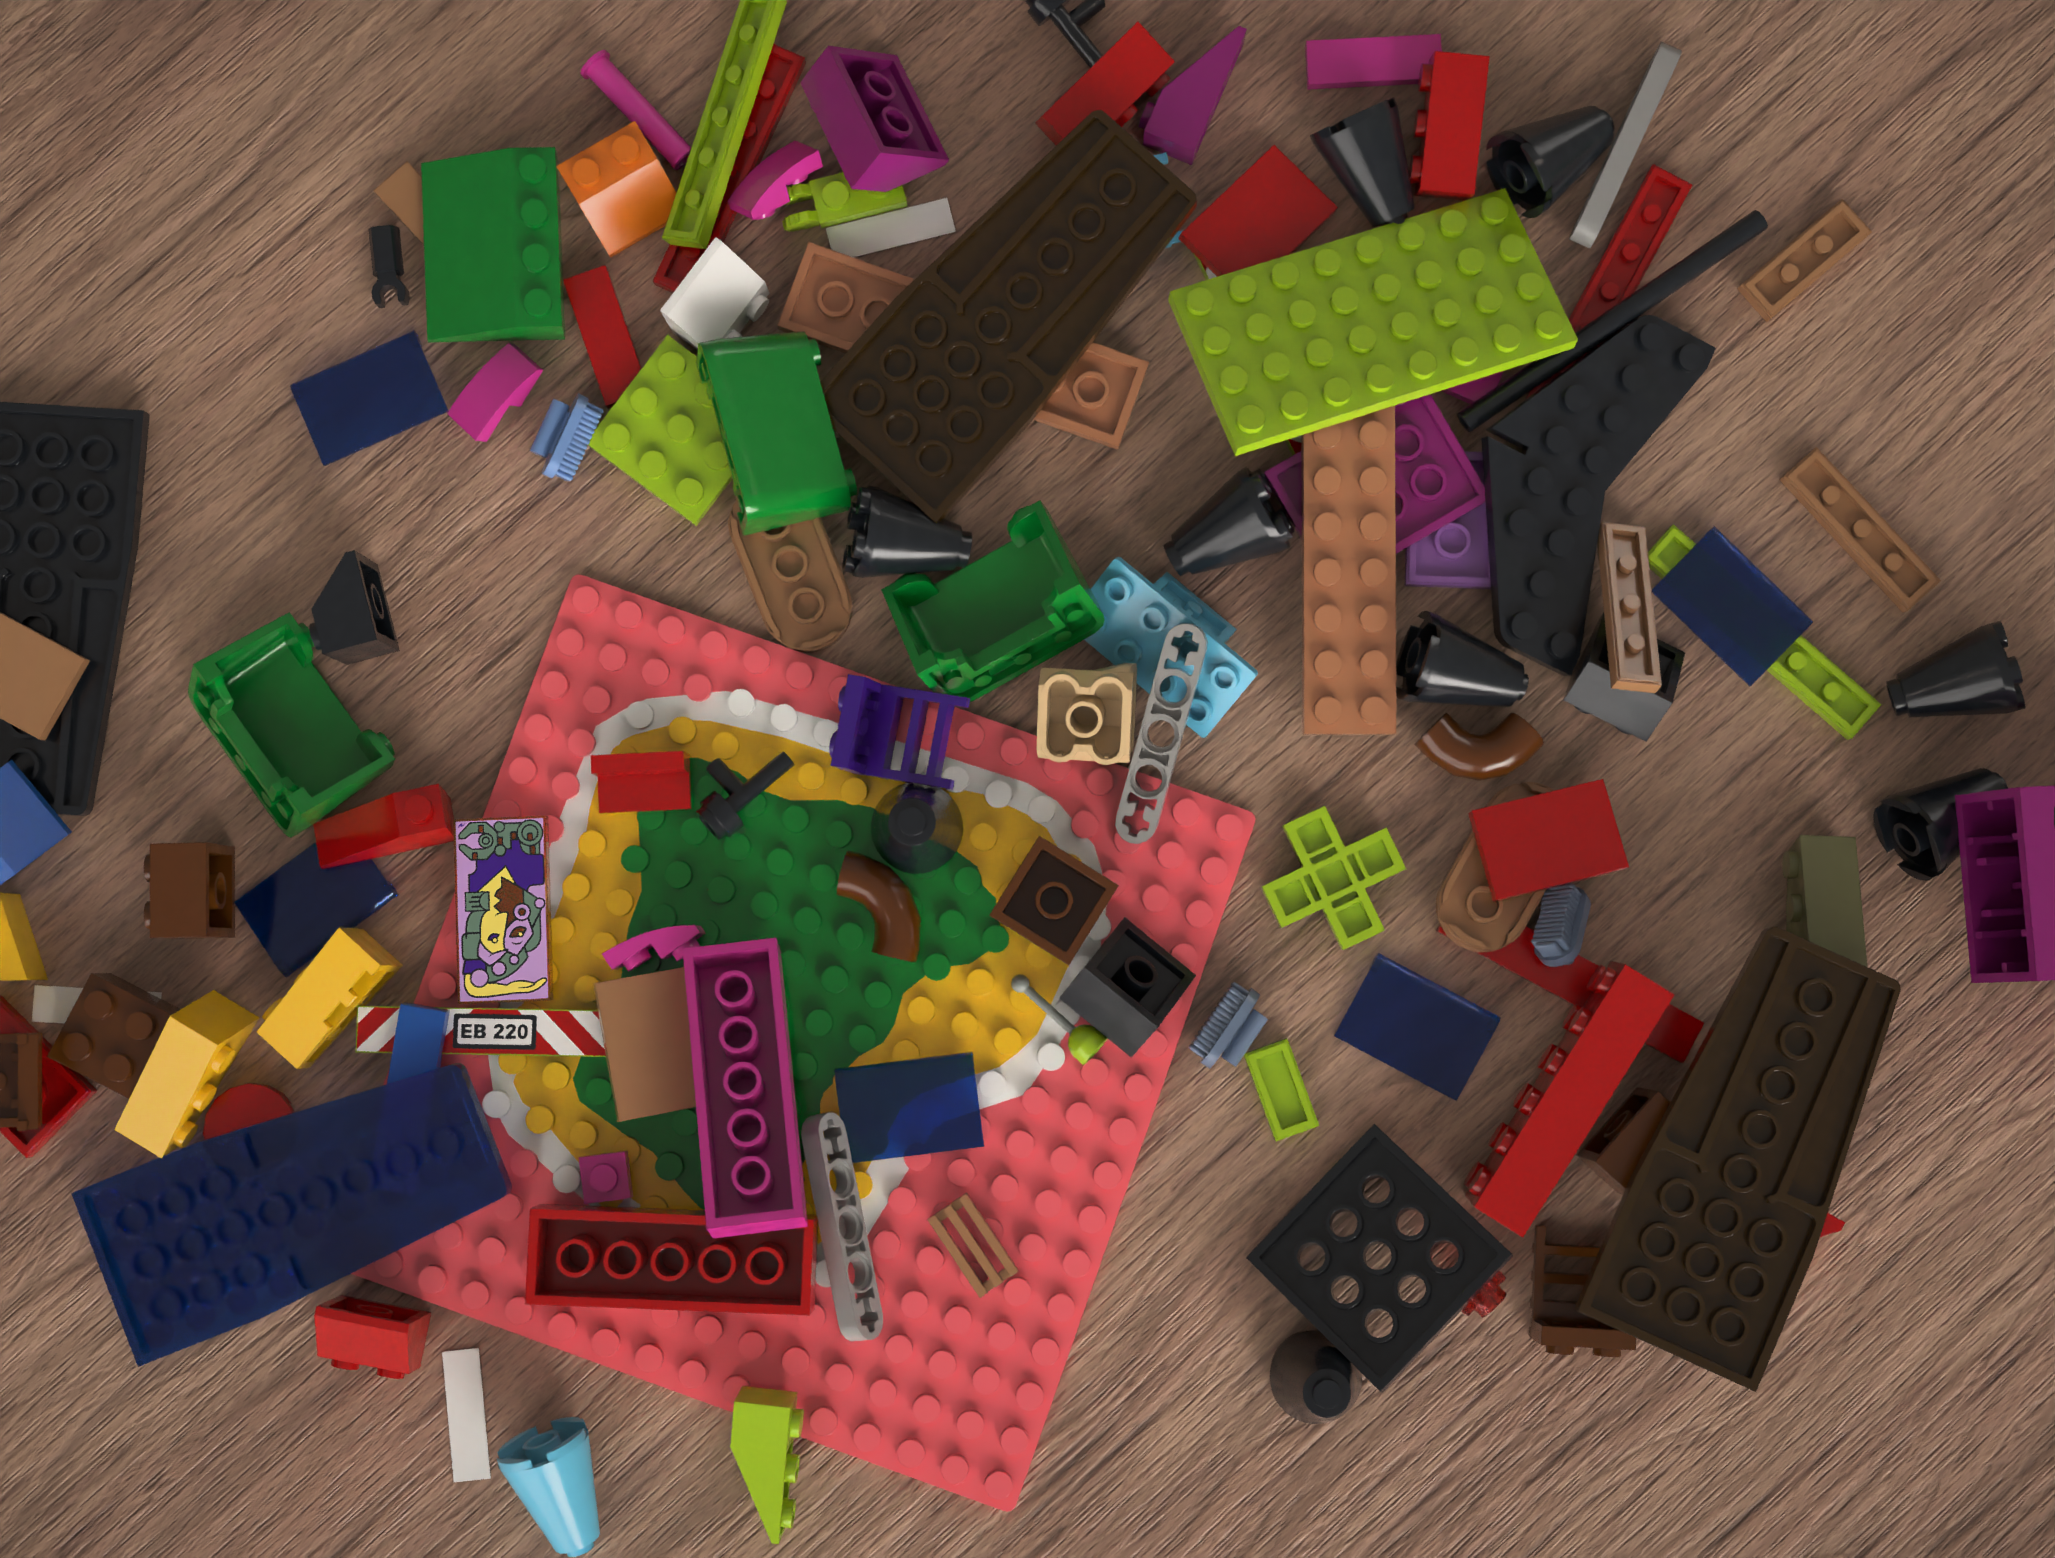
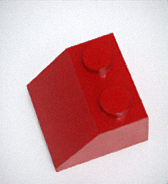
(371, 1335)

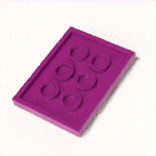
(1431, 475)

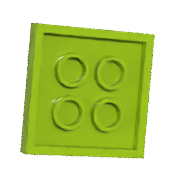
(667, 434)

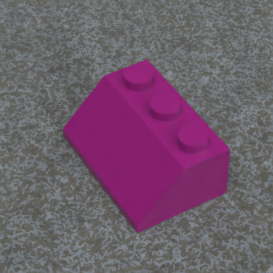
(872, 118)

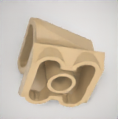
(1087, 714)

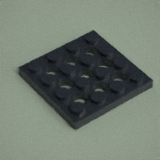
(1411, 1256)

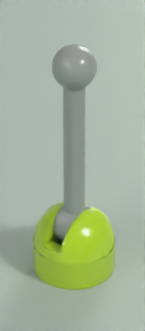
(1083, 1039)

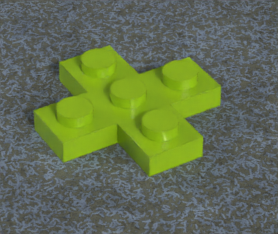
(1333, 878)

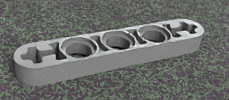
(1625, 145)
(1150, 754)
(855, 1244)

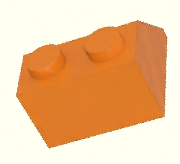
(620, 188)

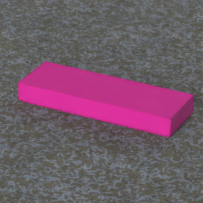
(1368, 61)

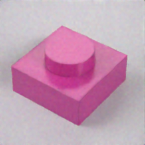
(605, 1177)

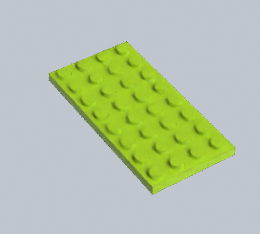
(1371, 321)

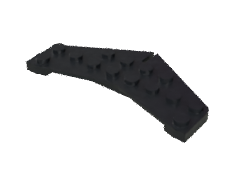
(1551, 494)

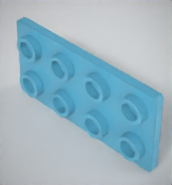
(1135, 630)

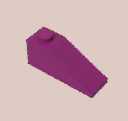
(1189, 102)

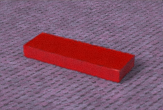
(603, 331)

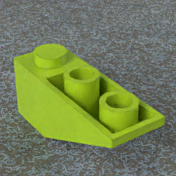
(763, 1449)

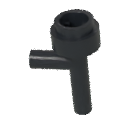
(1070, 23)
(720, 814)

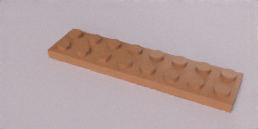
(842, 296)
(1349, 577)

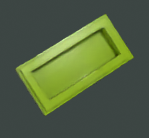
(1281, 1089)

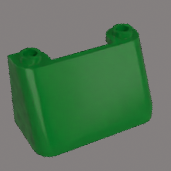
(775, 429)
(997, 611)
(285, 725)

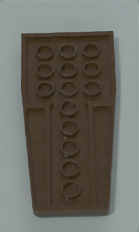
(1004, 314)
(1745, 1162)

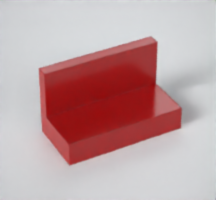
(643, 781)

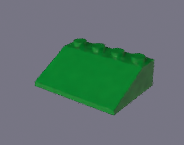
(493, 246)

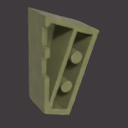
(1825, 894)

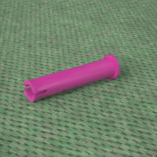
(636, 108)

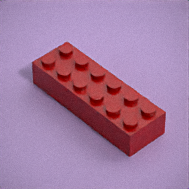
(1566, 1096)
(665, 1262)

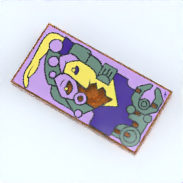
(503, 909)

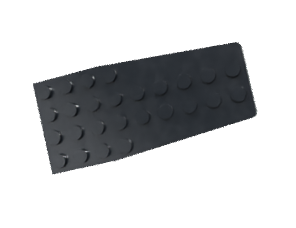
(69, 569)

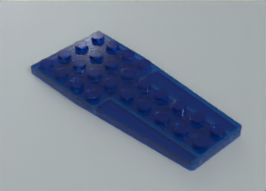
(287, 1206)

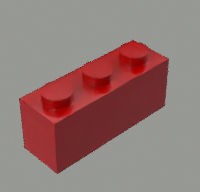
(1111, 85)
(1449, 125)

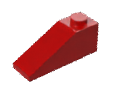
(386, 827)

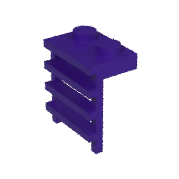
(870, 728)

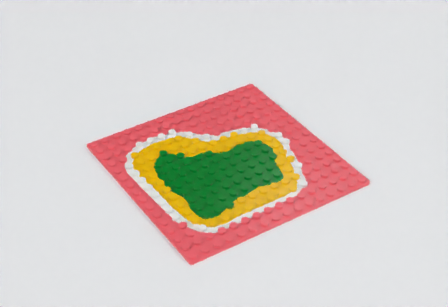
(953, 1377)

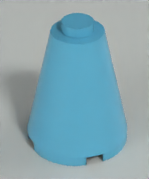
(555, 1482)

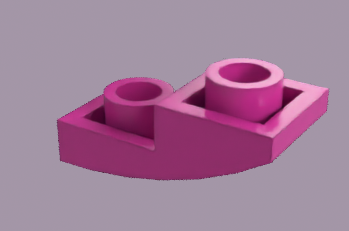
(766, 184)
(499, 383)
(666, 942)

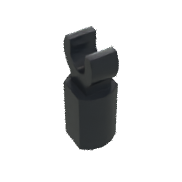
(387, 263)

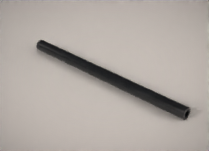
(1614, 319)

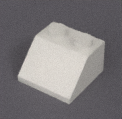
(715, 297)

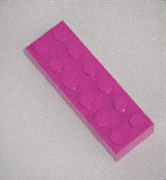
(744, 1088)

